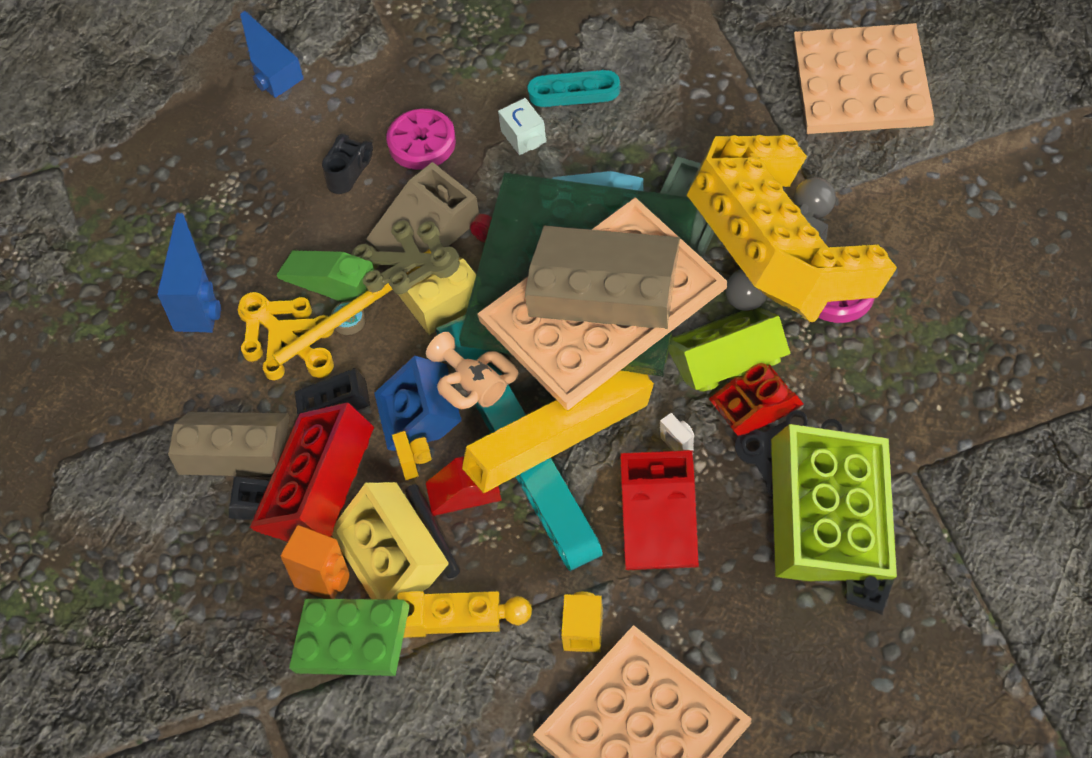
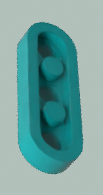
(574, 88)

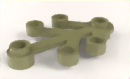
(441, 262)

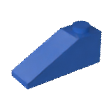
(272, 62)

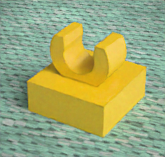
(412, 453)

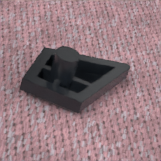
(869, 593)

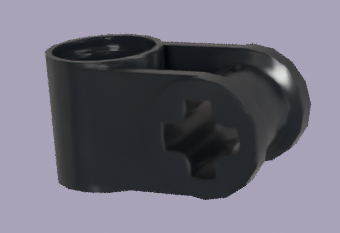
(345, 163)

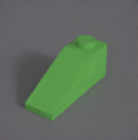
(327, 273)

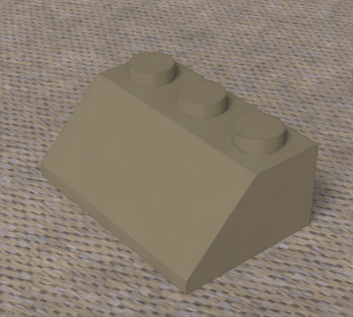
(228, 443)

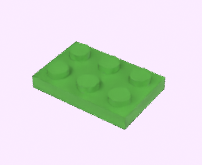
(350, 637)

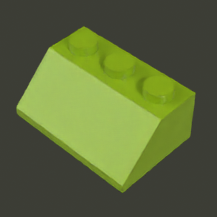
(728, 348)

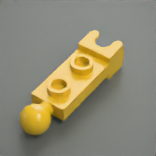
(461, 612)

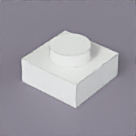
(676, 434)

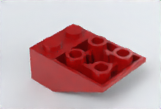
(659, 510)

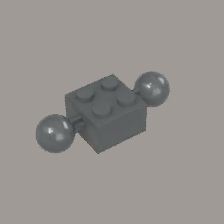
(816, 200)

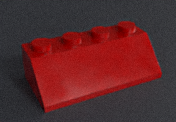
(314, 472)

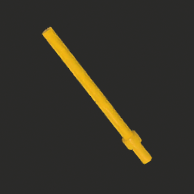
(331, 322)

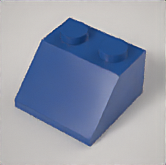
(413, 403)

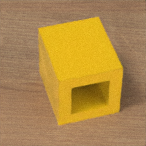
(582, 622)

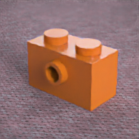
(315, 563)

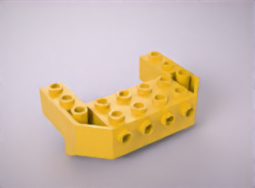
(767, 235)

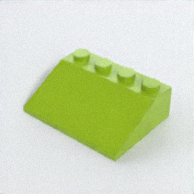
(832, 505)

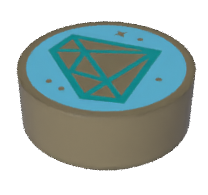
(353, 324)

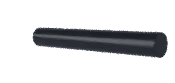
(425, 515)

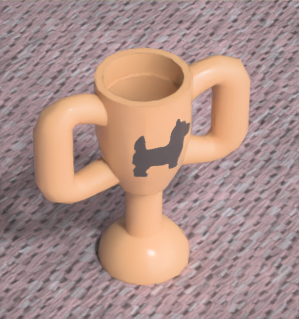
(473, 375)

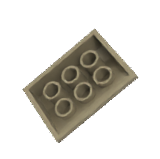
(602, 277)

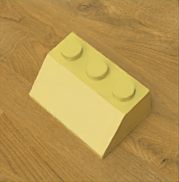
(387, 543)

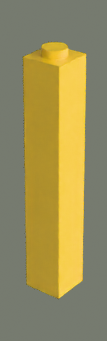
(553, 430)

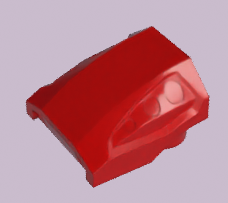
(755, 399)

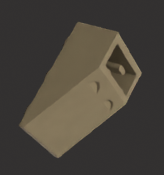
(425, 198)

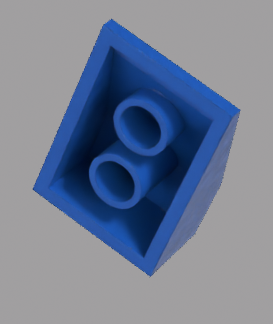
(185, 285)

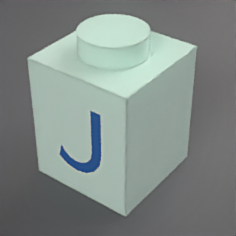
(522, 126)

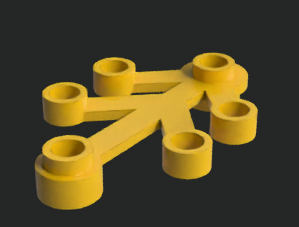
(280, 332)

